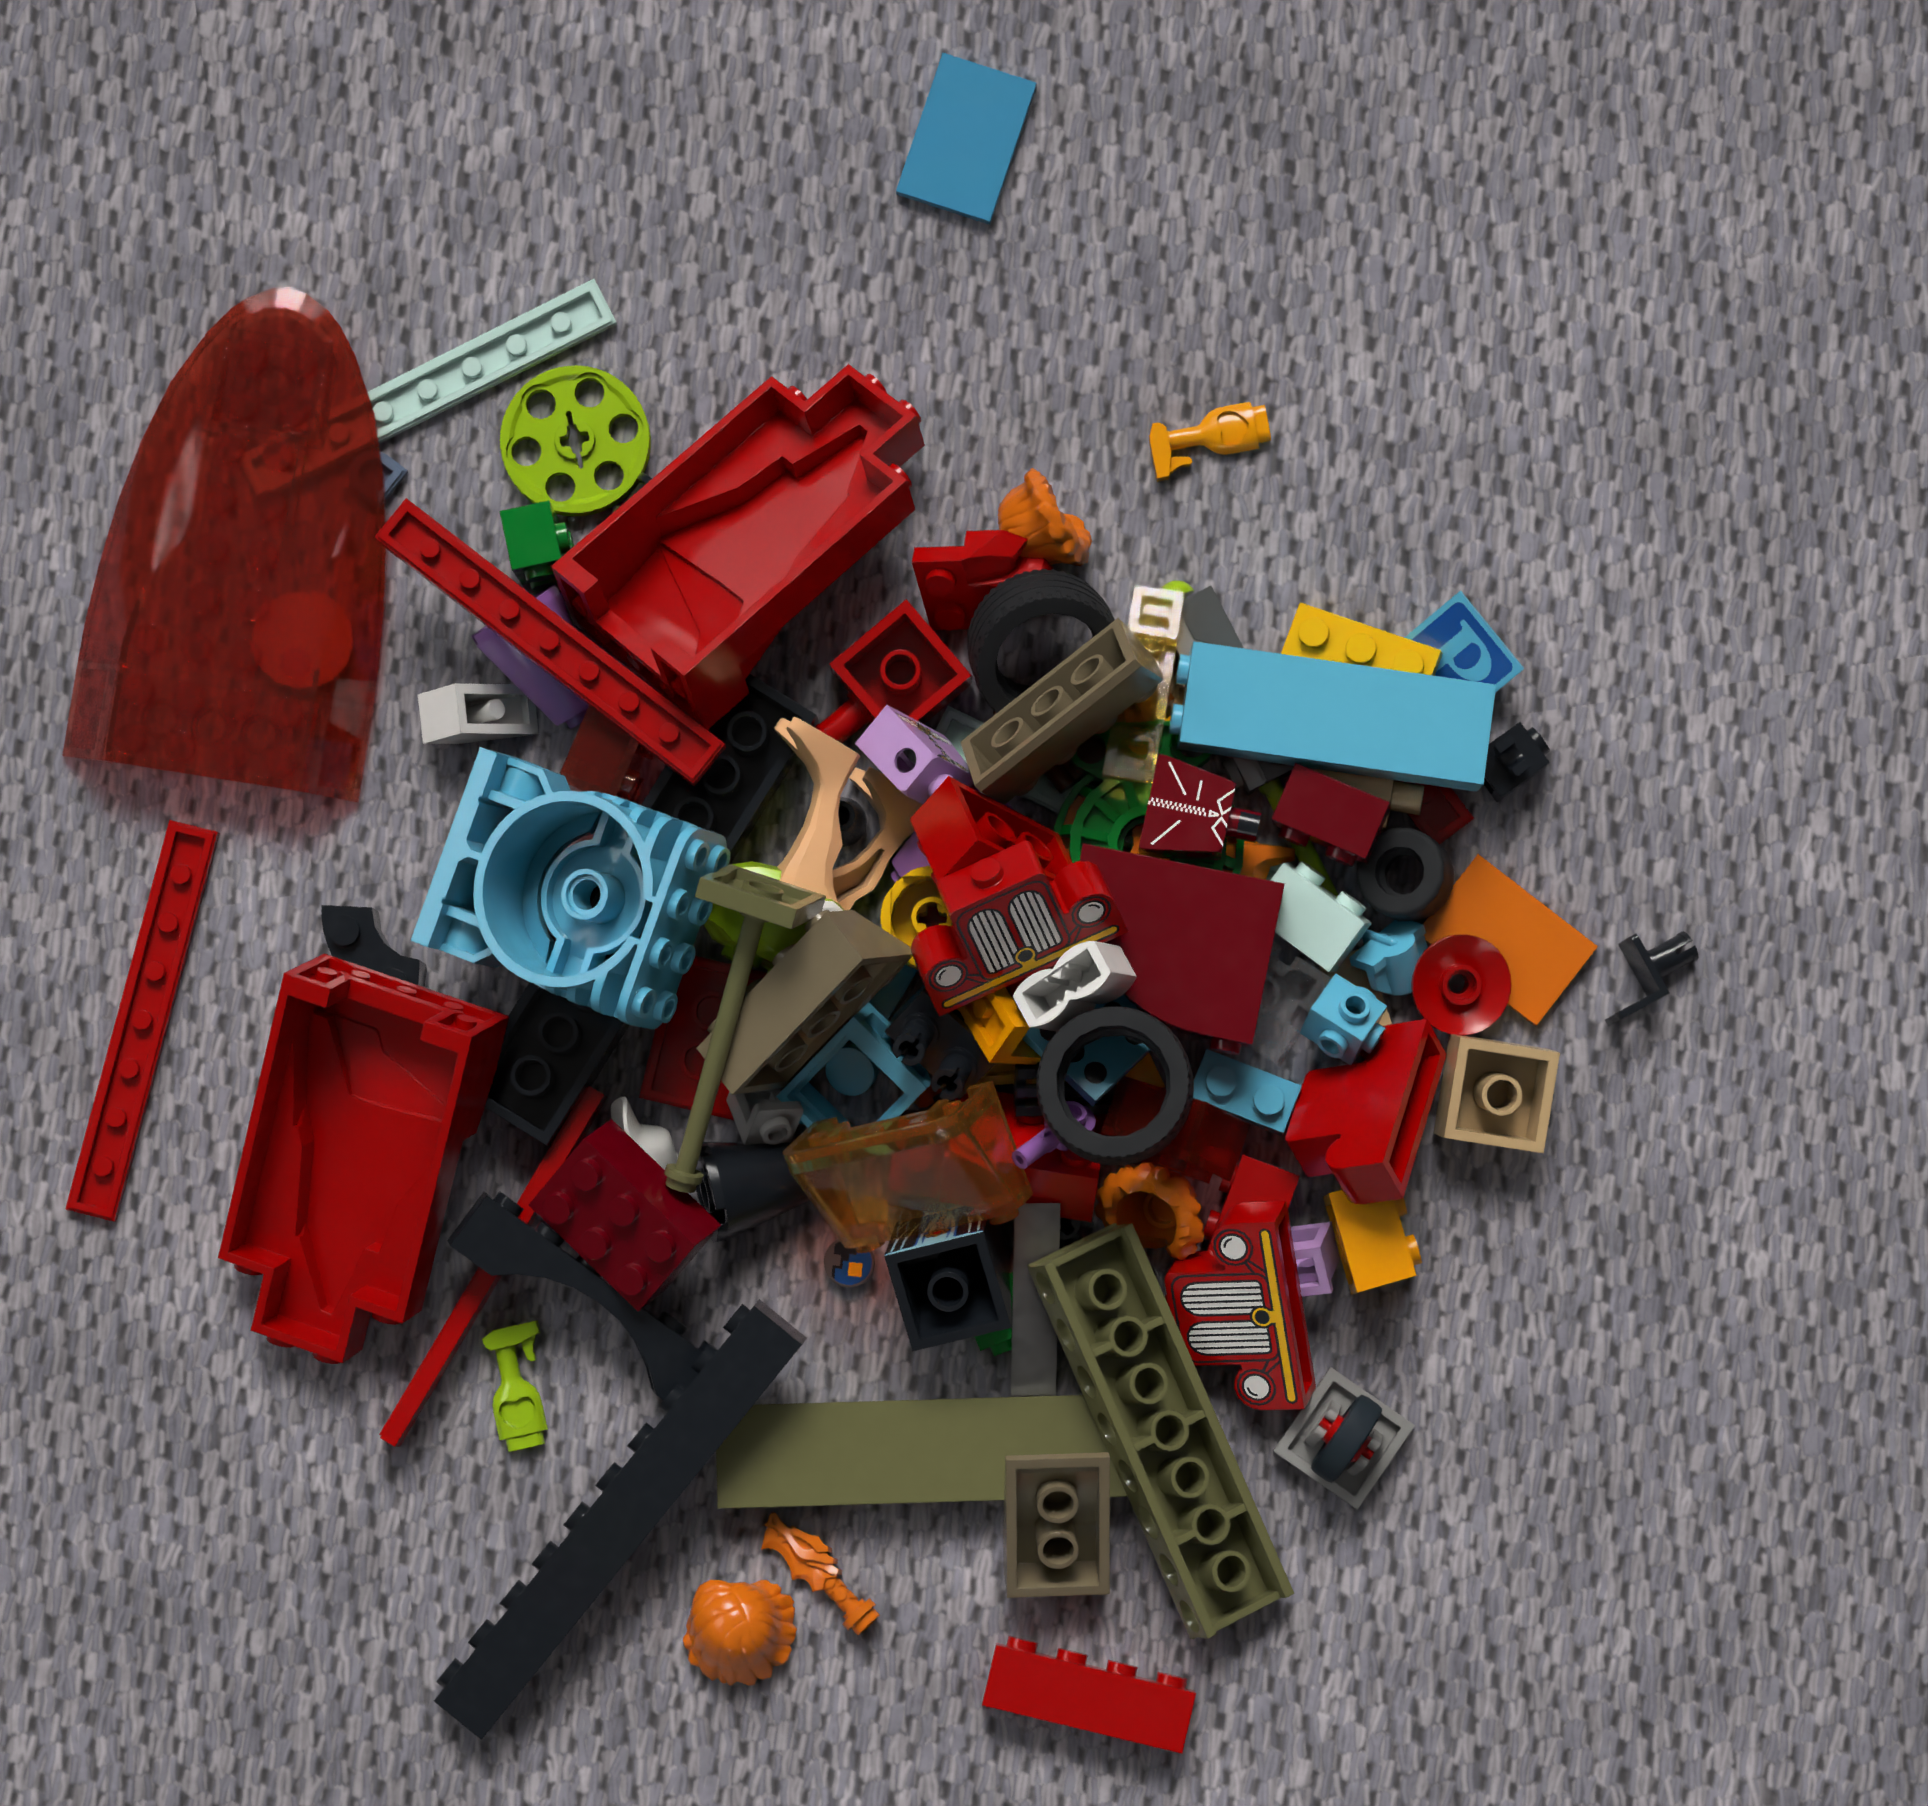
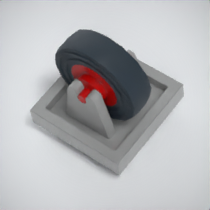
(1343, 1438)

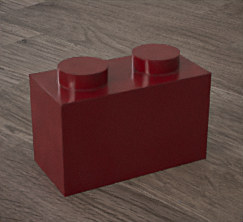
(1330, 815)

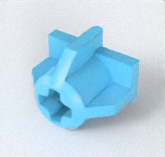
(1391, 956)

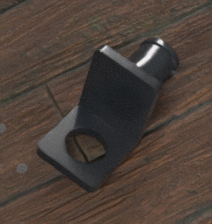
(1652, 966)

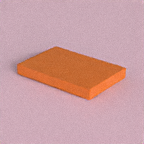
(1535, 941)

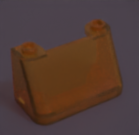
(912, 1171)

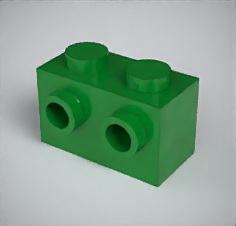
(535, 542)

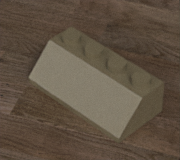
(1060, 713)
(807, 999)

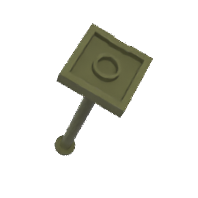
(759, 901)

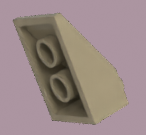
(1057, 1525)

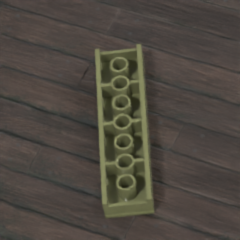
(1160, 1429)
(895, 1449)

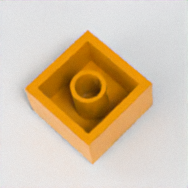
(1372, 1241)

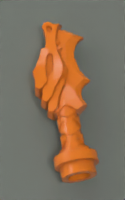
(809, 1561)

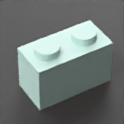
(1315, 918)

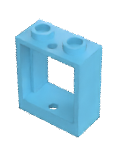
(868, 1034)

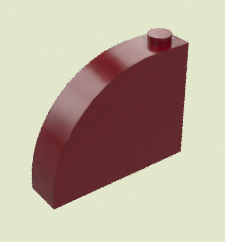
(1194, 942)

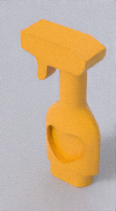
(1222, 431)

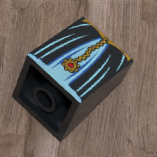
(952, 1283)

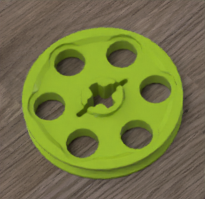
(592, 421)

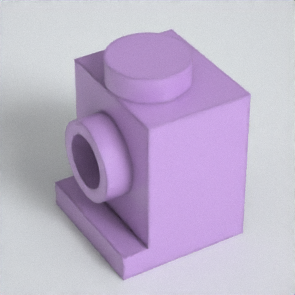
(1315, 1257)

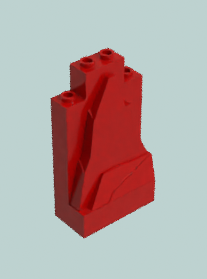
(742, 535)
(354, 1150)

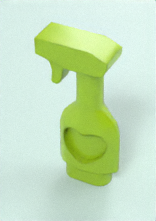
(516, 1402)

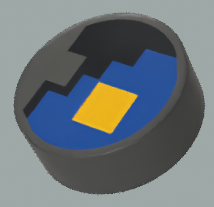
(847, 1266)

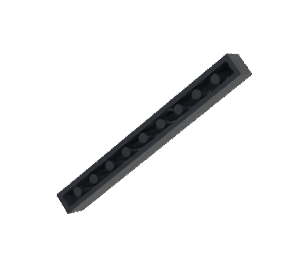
(619, 1519)

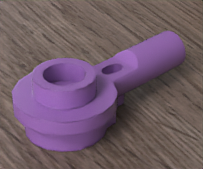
(1047, 1142)

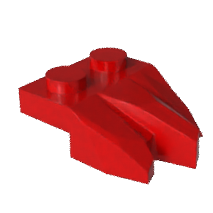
(958, 577)

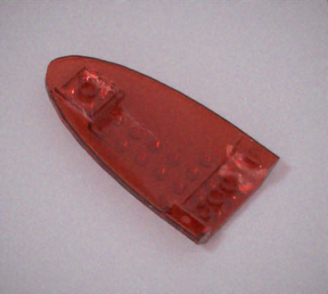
(245, 567)

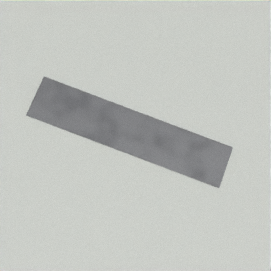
(1032, 1331)

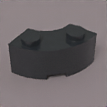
(357, 937)

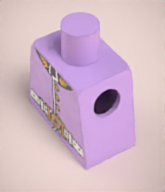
(935, 755)

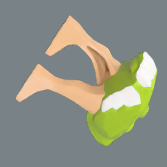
(820, 841)

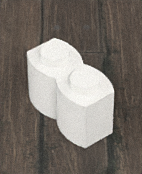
(1080, 979)

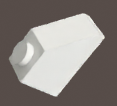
(475, 713)

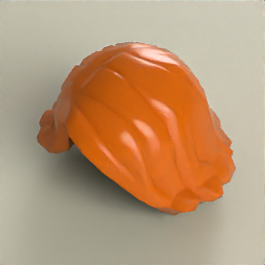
(1034, 514)
(1157, 1204)
(739, 1630)

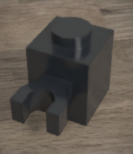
(1514, 760)

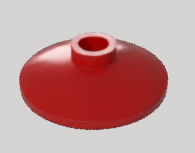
(1484, 991)

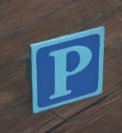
(1467, 644)

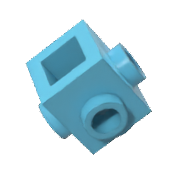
(1345, 1020)

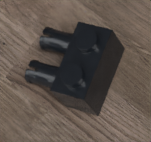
(939, 1044)

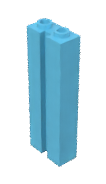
(1333, 716)

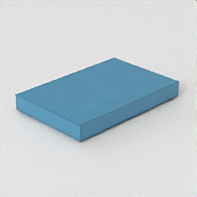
(966, 138)

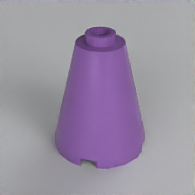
(542, 689)

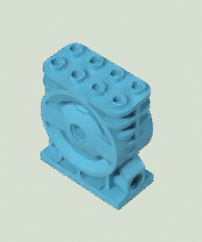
(509, 874)

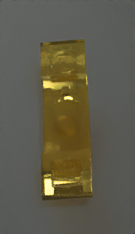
(1138, 731)

